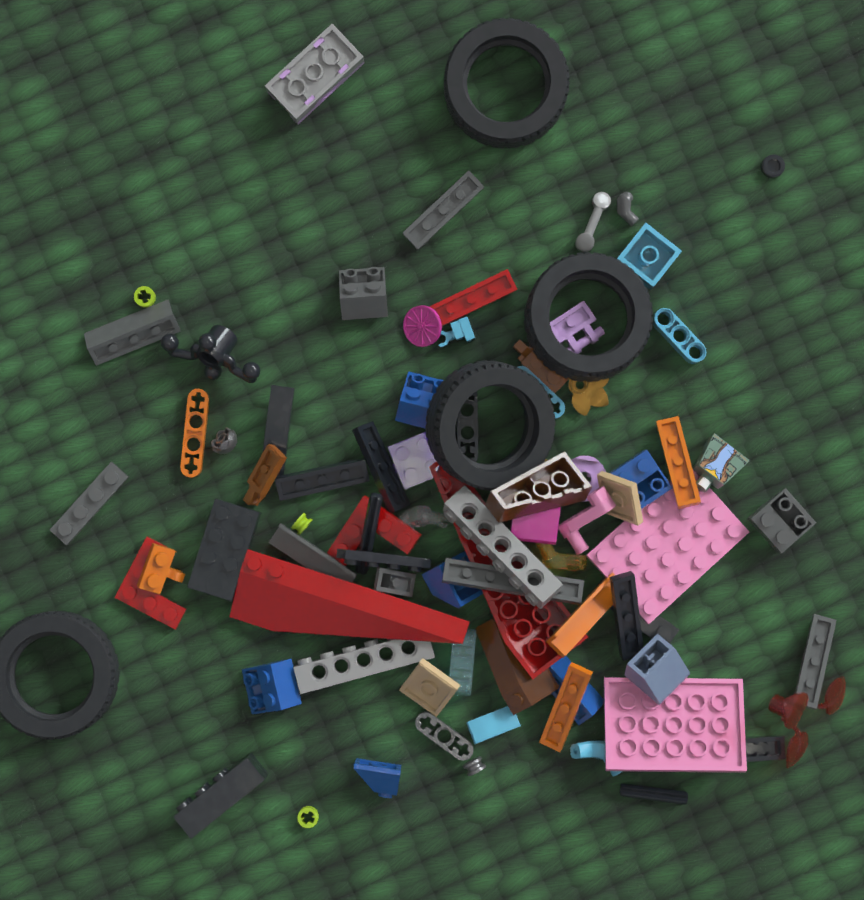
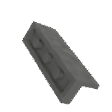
(131, 332)
(309, 555)

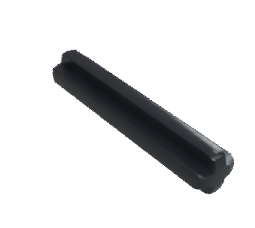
(653, 793)

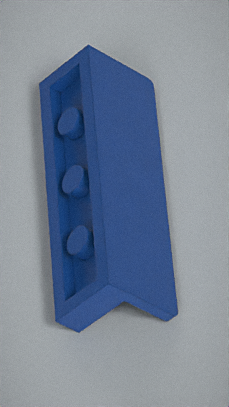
(591, 700)

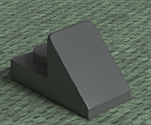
(394, 582)

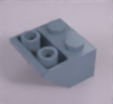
(657, 669)

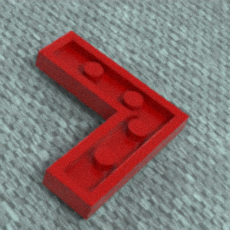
(388, 527)
(146, 601)

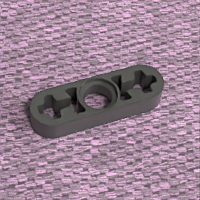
(454, 751)

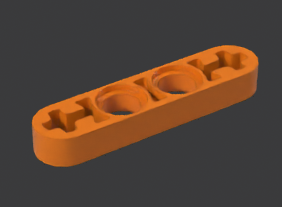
(190, 432)

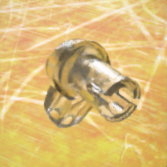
(422, 516)

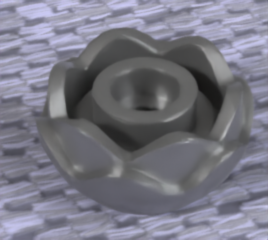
(224, 441)

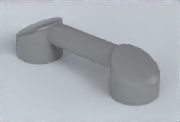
(585, 241)

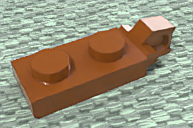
(530, 360)
(264, 474)

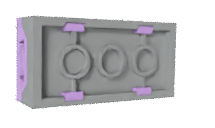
(315, 73)

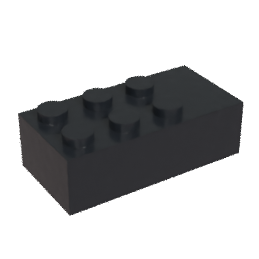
(223, 549)
(218, 797)

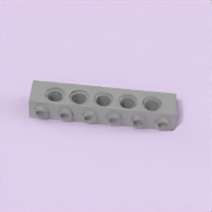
(466, 501)
(309, 682)

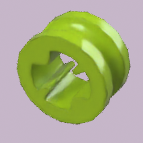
(149, 291)
(301, 524)
(309, 824)

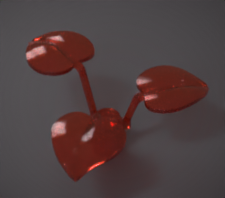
(792, 708)

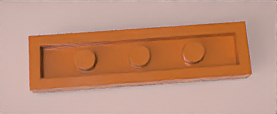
(678, 462)
(565, 707)

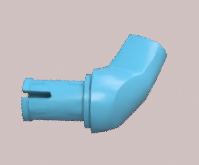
(590, 749)

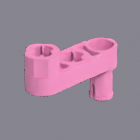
(600, 504)

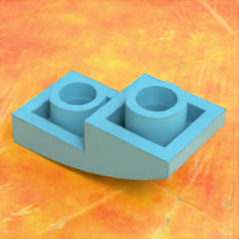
(492, 724)

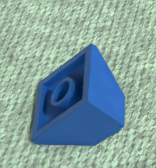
(450, 593)
(379, 776)

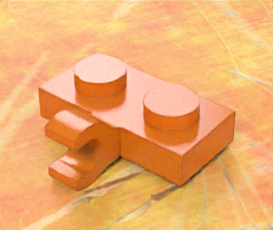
(158, 568)

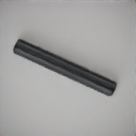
(369, 529)

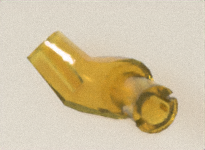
(560, 561)

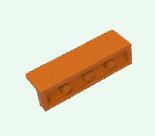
(582, 618)

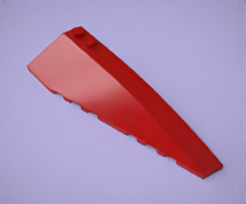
(306, 601)
(520, 624)

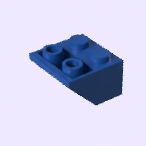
(416, 399)
(647, 475)
(271, 686)

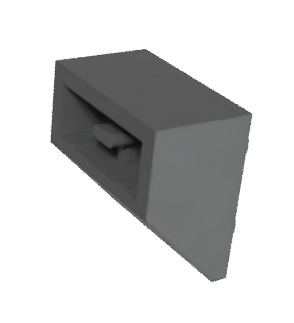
(363, 293)
(781, 521)

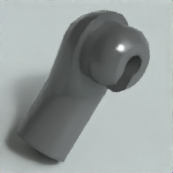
(624, 208)

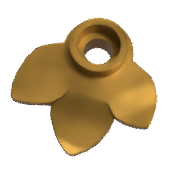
(590, 395)

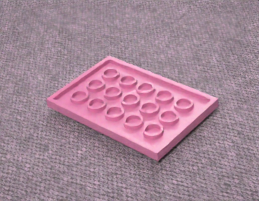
(669, 548)
(690, 731)

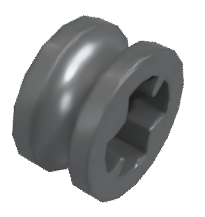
(474, 766)

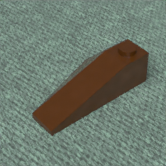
(512, 679)

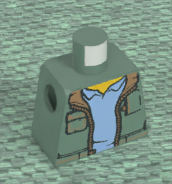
(717, 463)

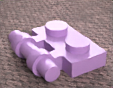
(574, 321)

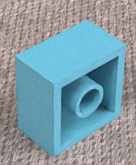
(649, 255)

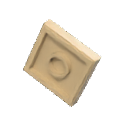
(625, 497)
(429, 687)

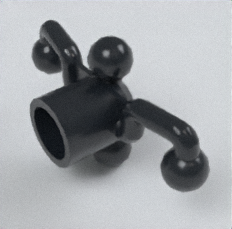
(213, 351)

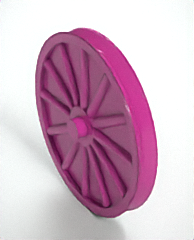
(422, 326)

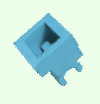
(460, 330)

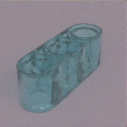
(462, 663)

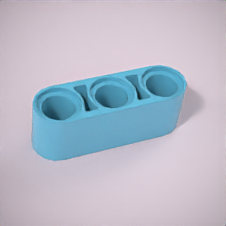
(681, 347)

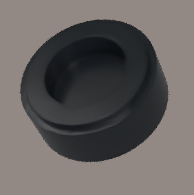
(773, 166)

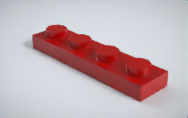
(475, 297)

